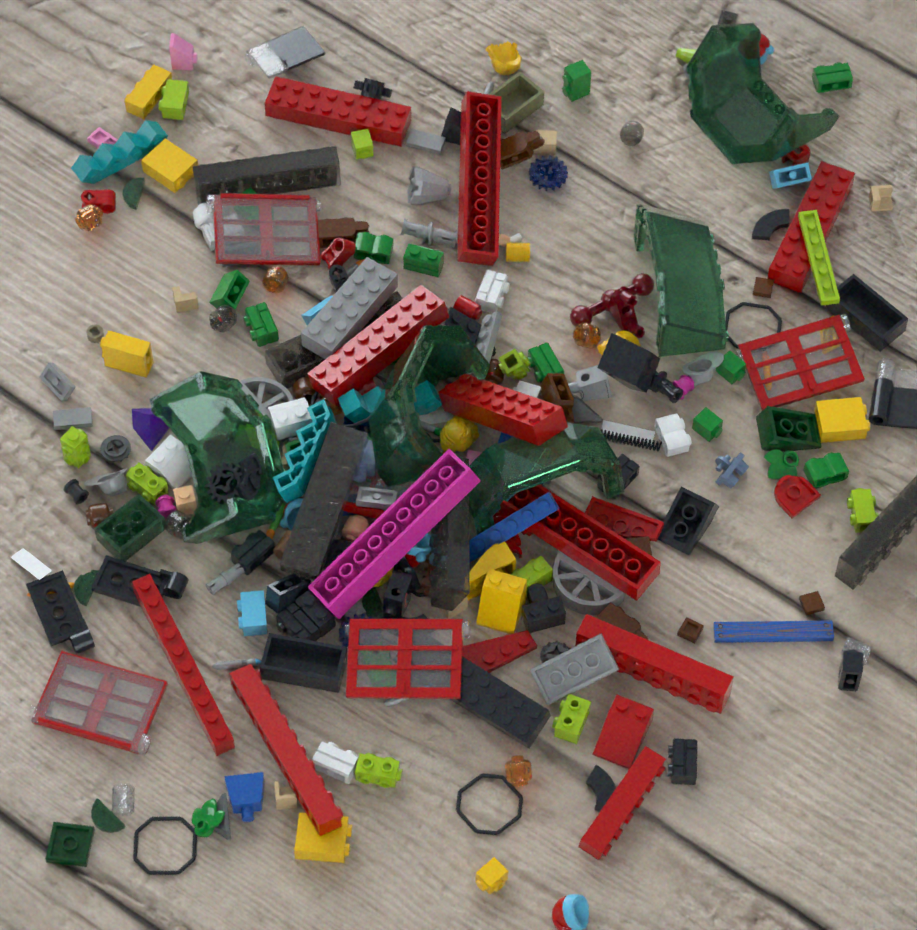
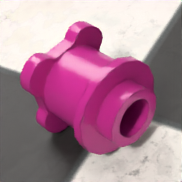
(685, 383)
(165, 505)

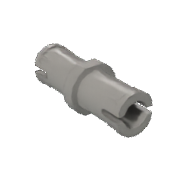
(225, 578)

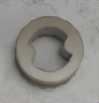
(95, 327)

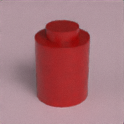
(468, 307)

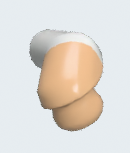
(503, 239)

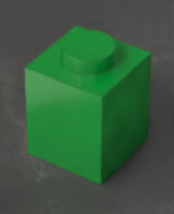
(731, 368)
(707, 424)

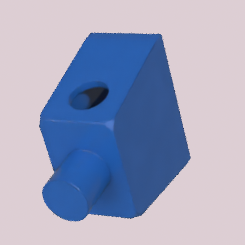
(245, 794)

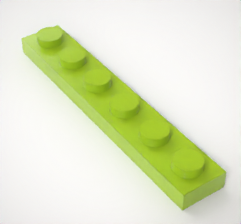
(818, 257)

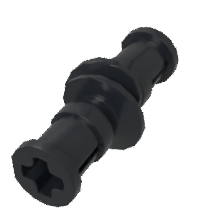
(664, 386)

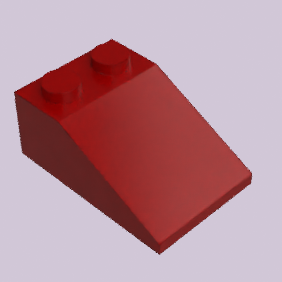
(623, 731)

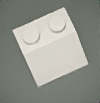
(289, 417)
(170, 462)

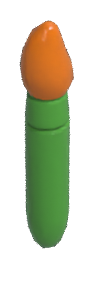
(273, 526)

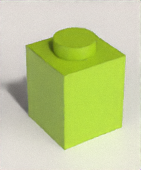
(362, 144)

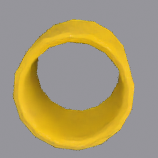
(518, 252)

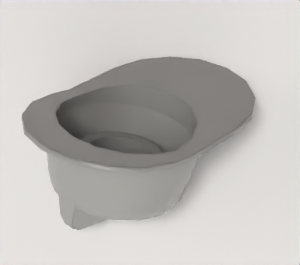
(703, 367)
(110, 484)

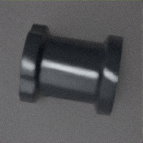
(74, 489)

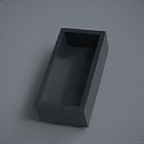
(869, 313)
(303, 662)

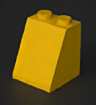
(501, 601)

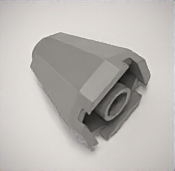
(426, 187)

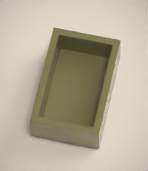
(519, 100)

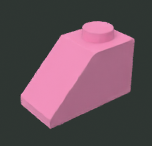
(181, 53)

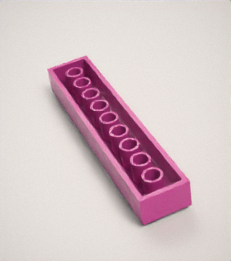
(394, 533)

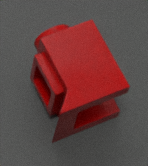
(798, 156)

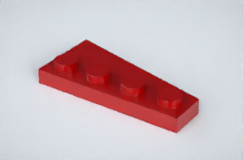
(624, 521)
(499, 651)

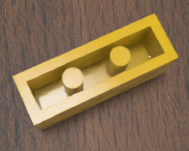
(147, 92)

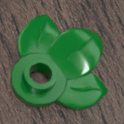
(779, 466)
(207, 818)

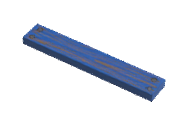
(773, 631)

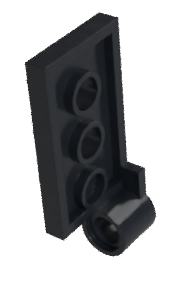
(168, 583)
(66, 627)

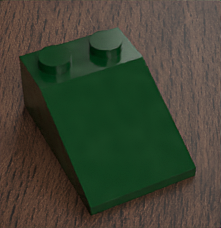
(787, 430)

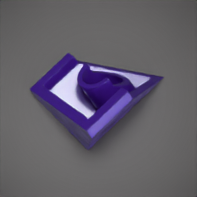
(148, 426)

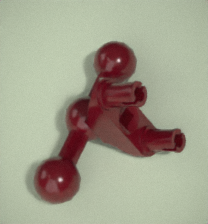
(619, 303)

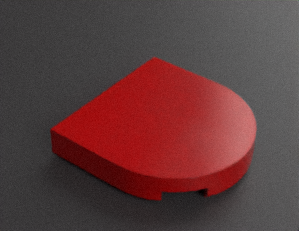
(795, 494)

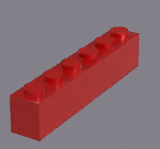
(622, 803)

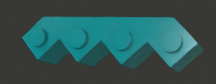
(126, 151)
(361, 407)
(303, 459)

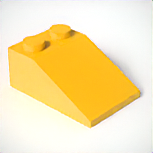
(497, 558)

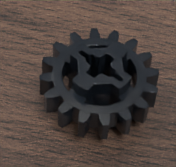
(372, 88)
(224, 483)

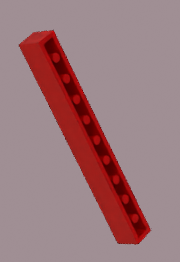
(183, 665)
(285, 749)

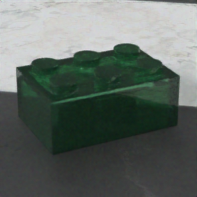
(130, 528)

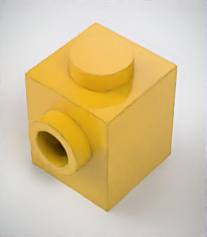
(491, 876)

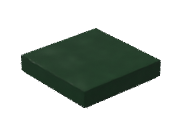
(70, 844)

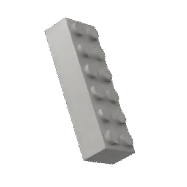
(349, 308)

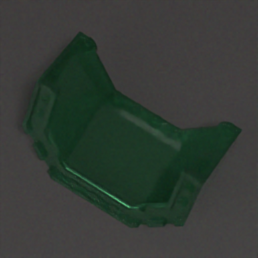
(738, 106)
(687, 281)
(217, 428)
(398, 440)
(520, 465)

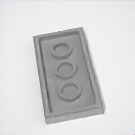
(574, 669)

